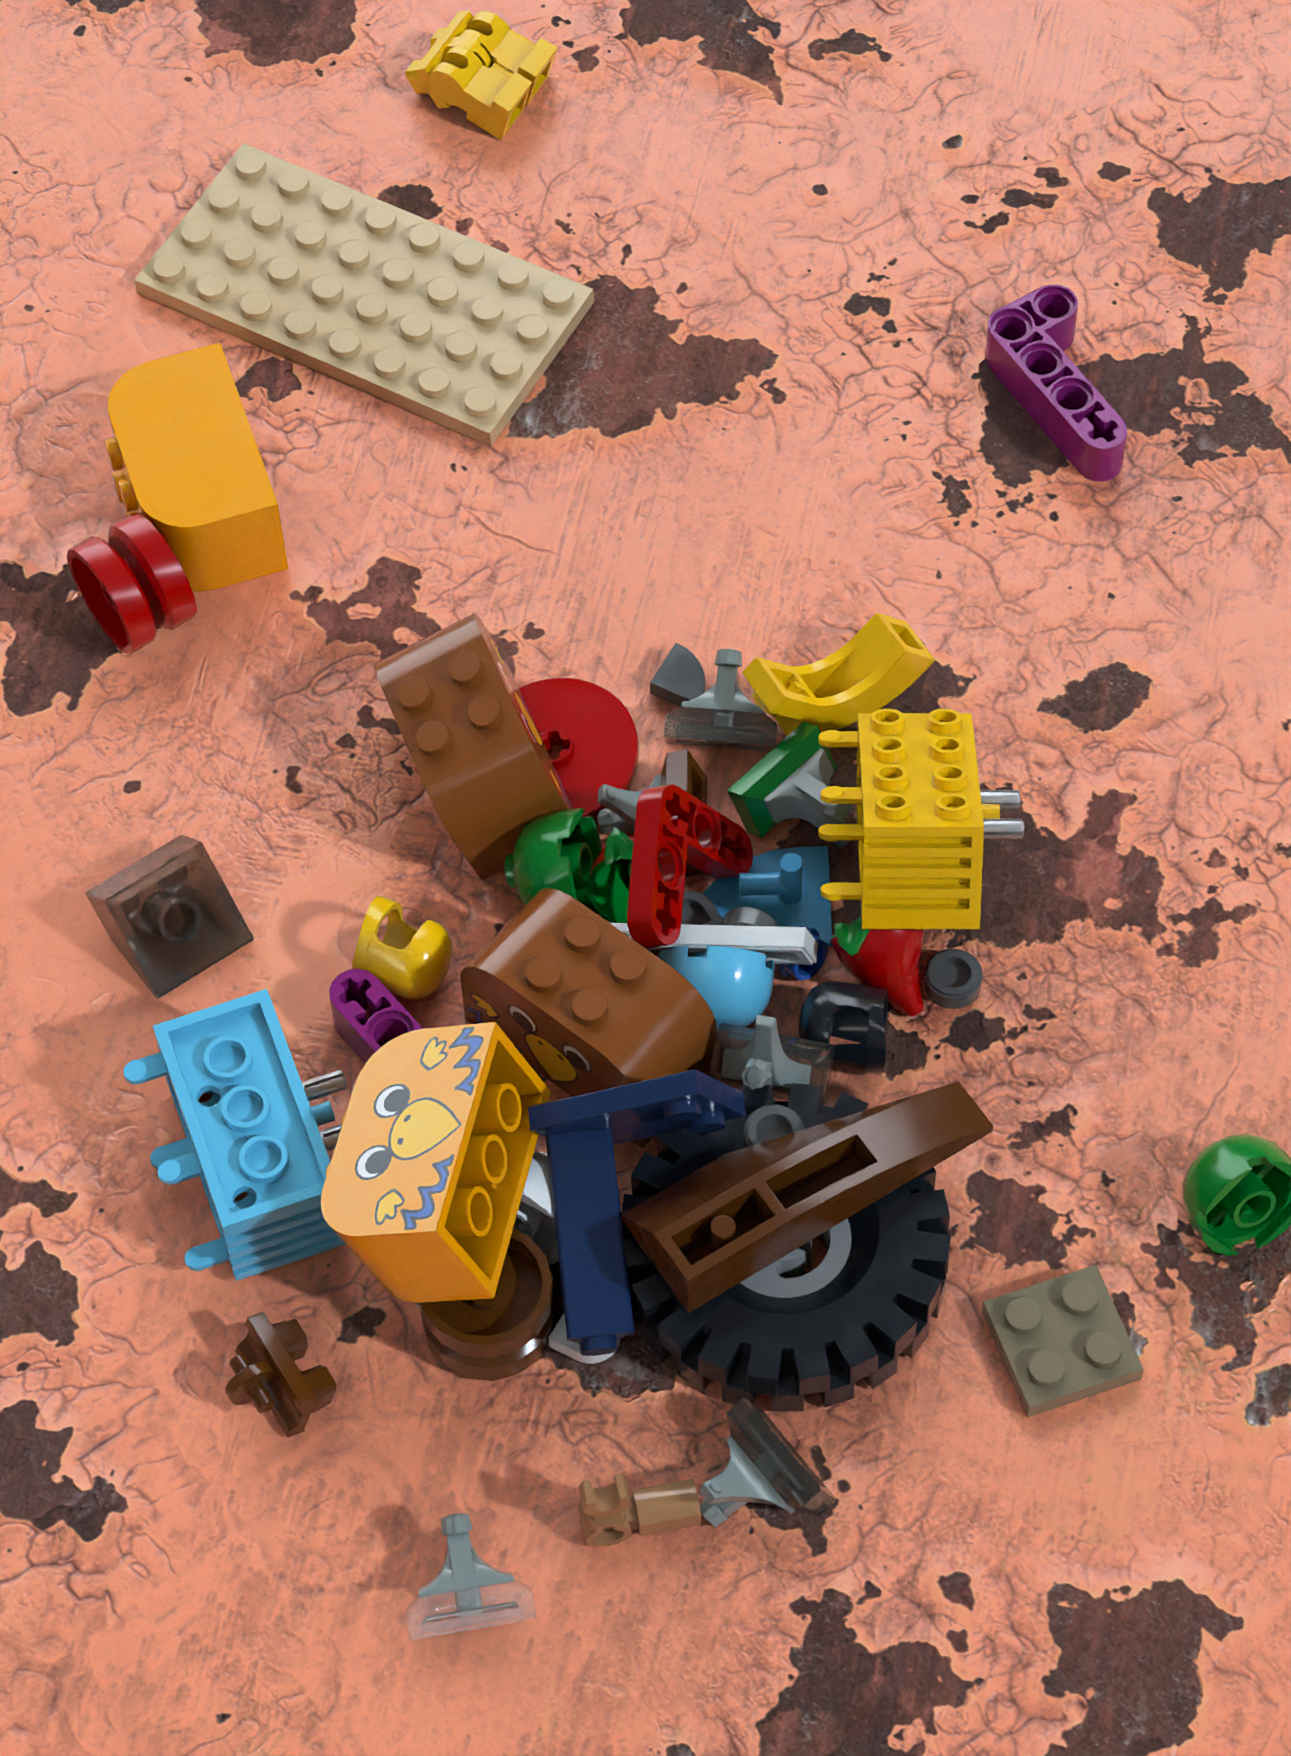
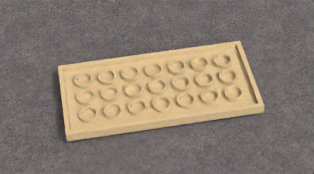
(366, 293)

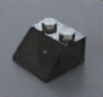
(170, 914)

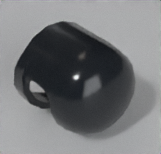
(848, 1013)

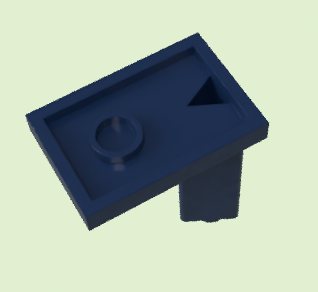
(586, 1191)

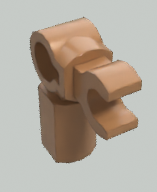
(611, 1514)

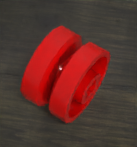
(132, 583)

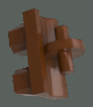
(271, 1378)

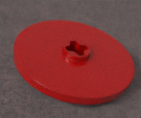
(595, 736)

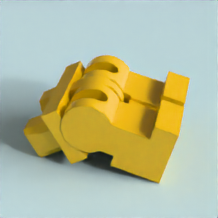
(482, 70)

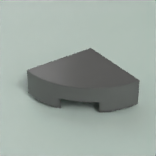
(679, 677)

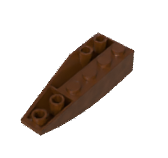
(793, 1188)

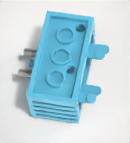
(249, 1136)

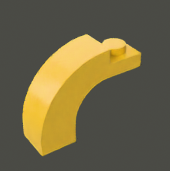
(853, 680)

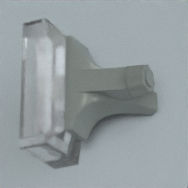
(466, 1590)

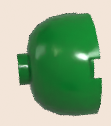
(555, 854)
(1239, 1192)

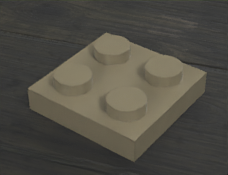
(1062, 1340)

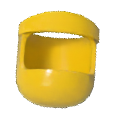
(408, 958)

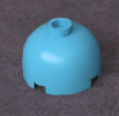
(729, 979)

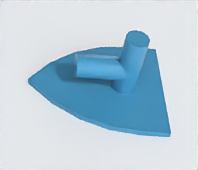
(783, 886)

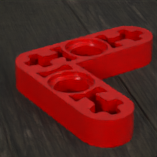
(667, 836)

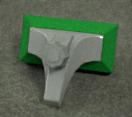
(789, 785)

